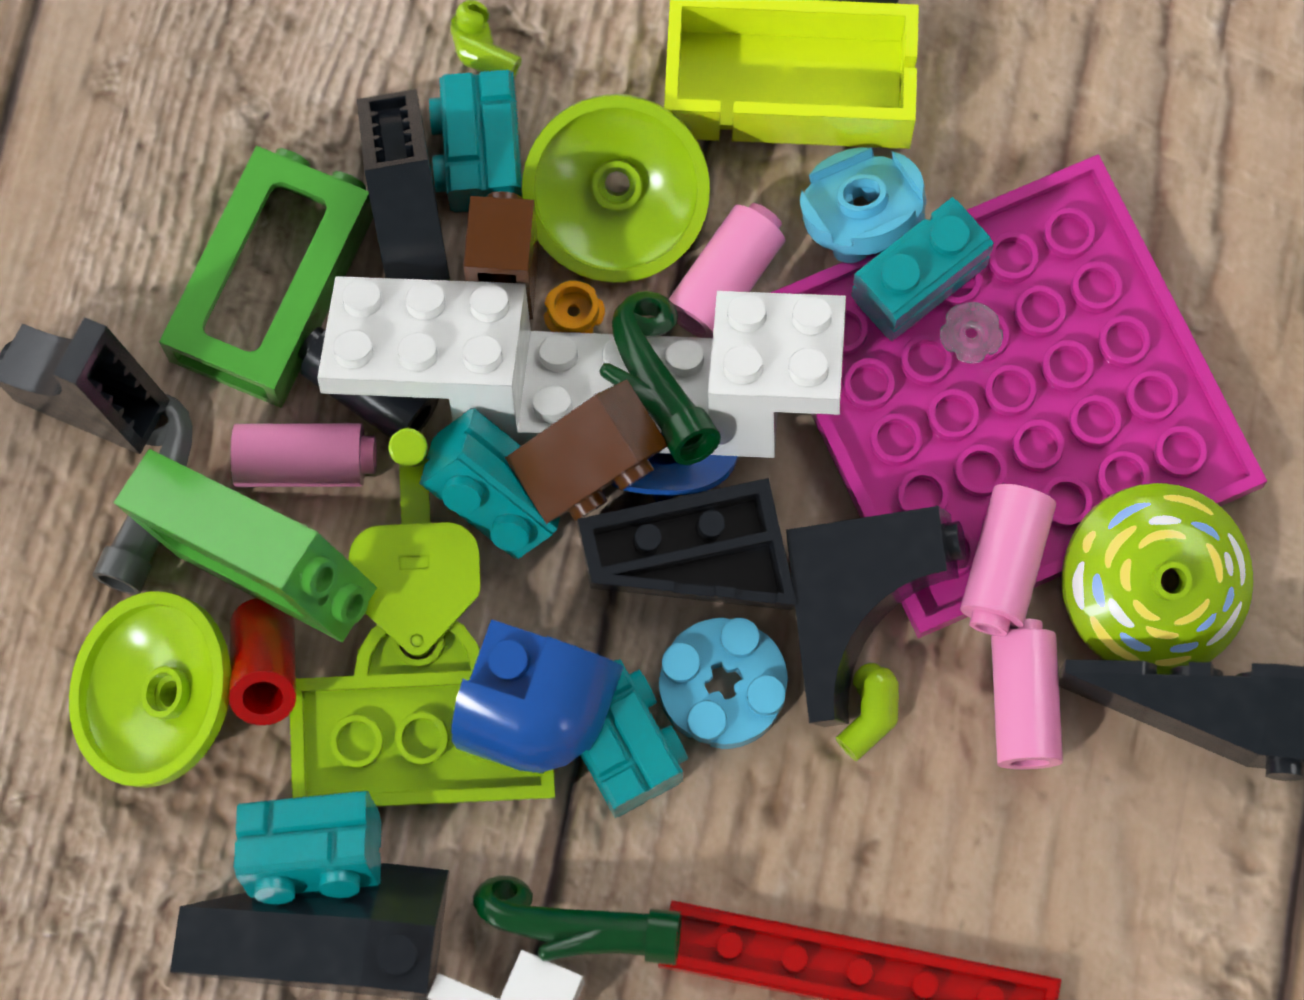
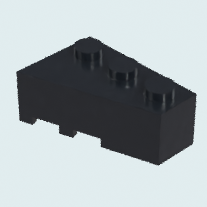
(693, 547)

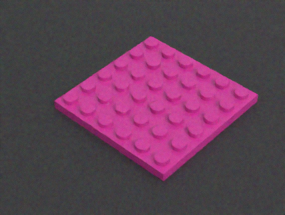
(1077, 402)

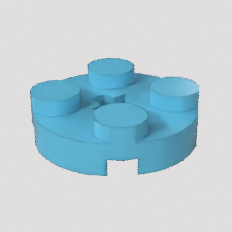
(868, 229)
(737, 648)

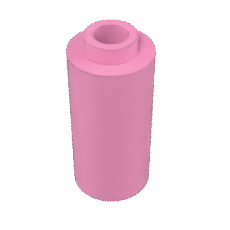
(728, 262)
(301, 455)
(1007, 559)
(1027, 698)

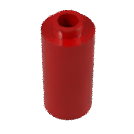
(262, 663)

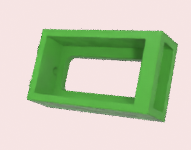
(274, 366)
(246, 545)

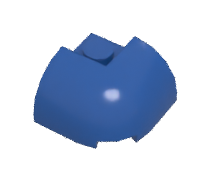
(532, 700)

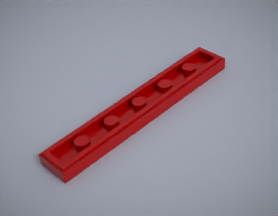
(837, 965)

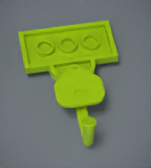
(395, 716)

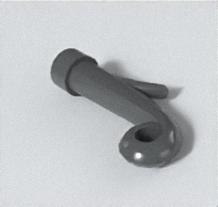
(127, 560)

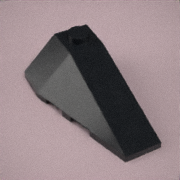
(1240, 717)
(361, 944)

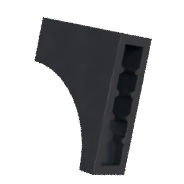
(401, 187)
(84, 383)
(850, 579)

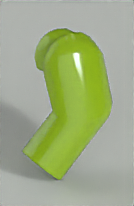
(474, 40)
(879, 710)

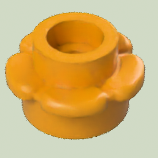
(573, 295)

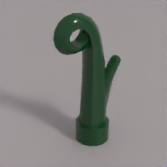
(685, 427)
(575, 930)

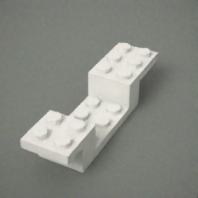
(480, 353)

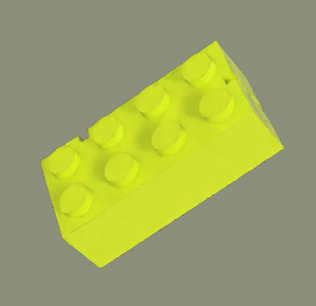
(794, 71)

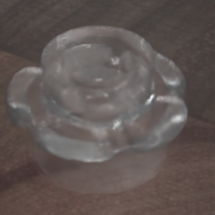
(974, 316)

